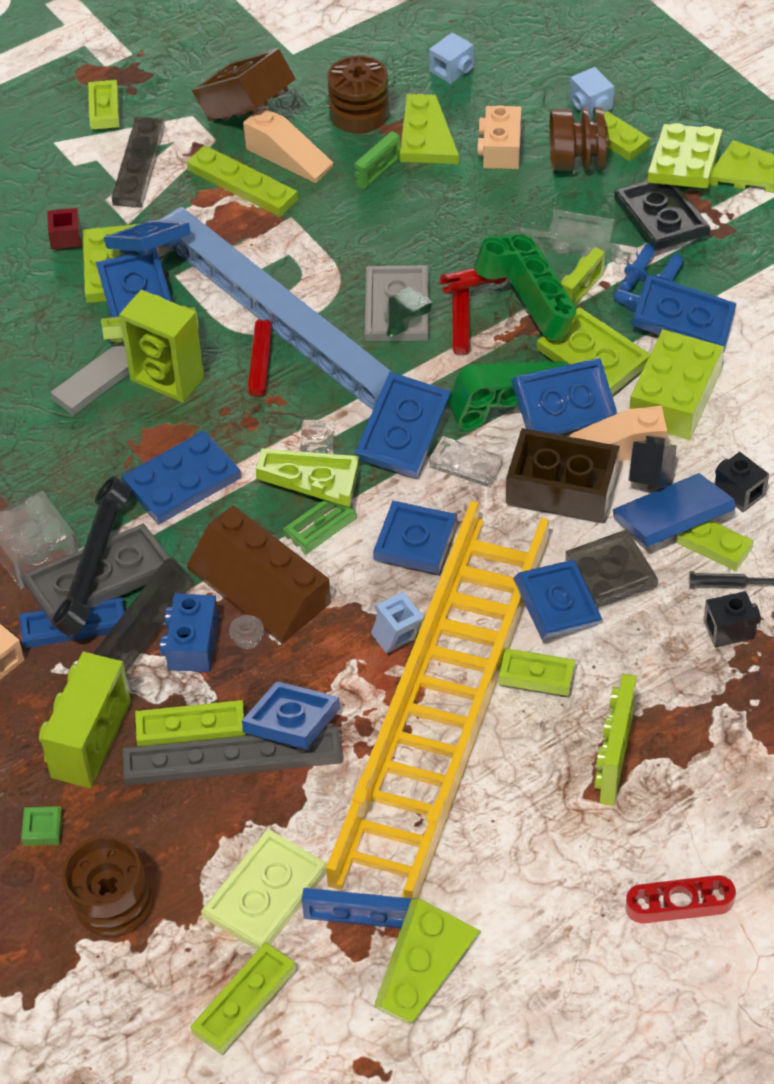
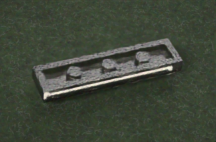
(138, 162)
(145, 614)

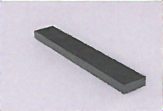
(225, 757)

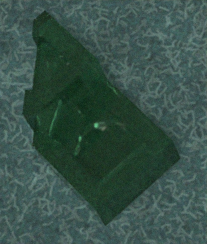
(402, 308)

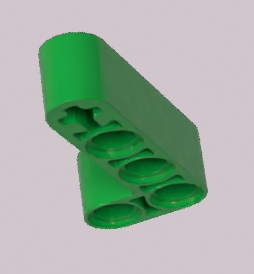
(532, 277)
(486, 387)

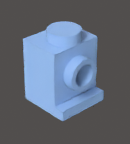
(396, 622)

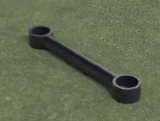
(73, 611)

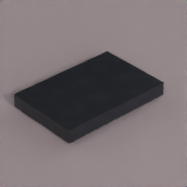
(662, 214)

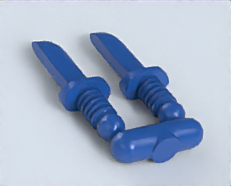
(636, 272)

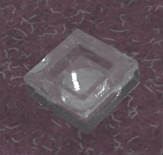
(318, 436)

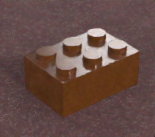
(244, 86)

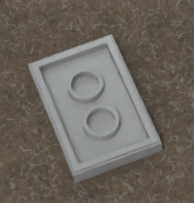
(383, 283)

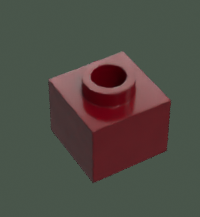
(64, 228)

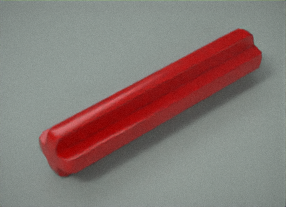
(460, 321)
(259, 358)

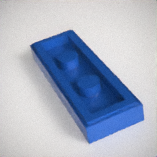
(38, 631)
(354, 907)

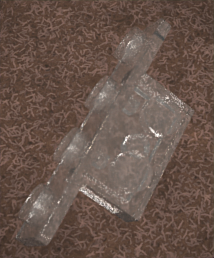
(581, 234)

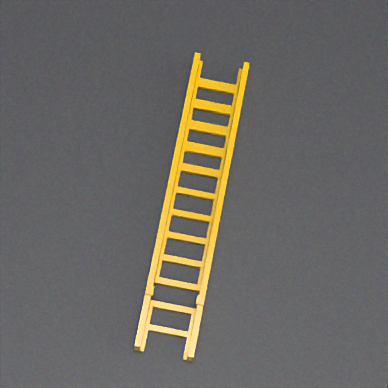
(403, 704)

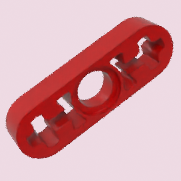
(709, 906)

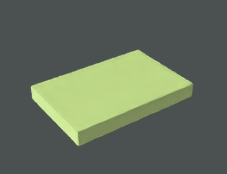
(264, 890)

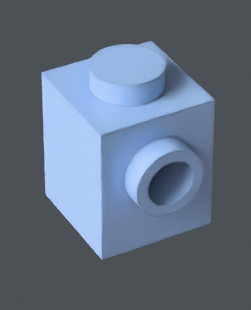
(451, 58)
(591, 90)

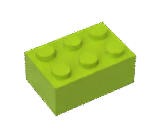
(162, 345)
(679, 379)
(85, 719)

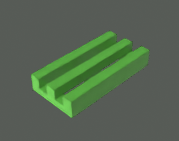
(377, 160)
(323, 526)

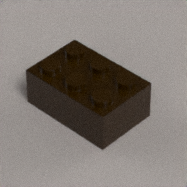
(562, 474)

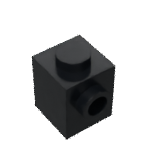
(652, 461)
(742, 480)
(731, 619)

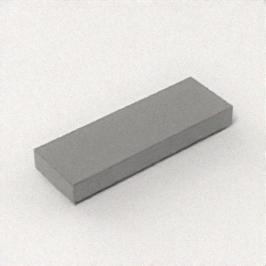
(92, 380)

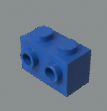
(190, 633)

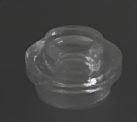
(248, 638)

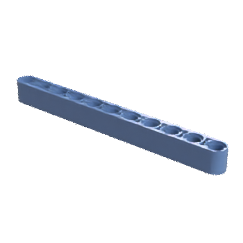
(287, 313)

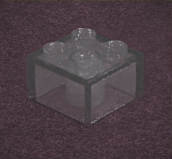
(33, 536)

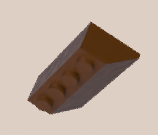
(259, 574)

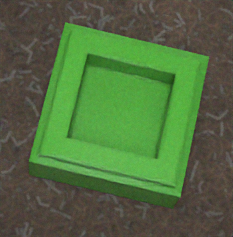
(41, 826)

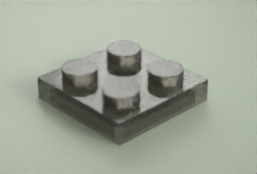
(613, 568)

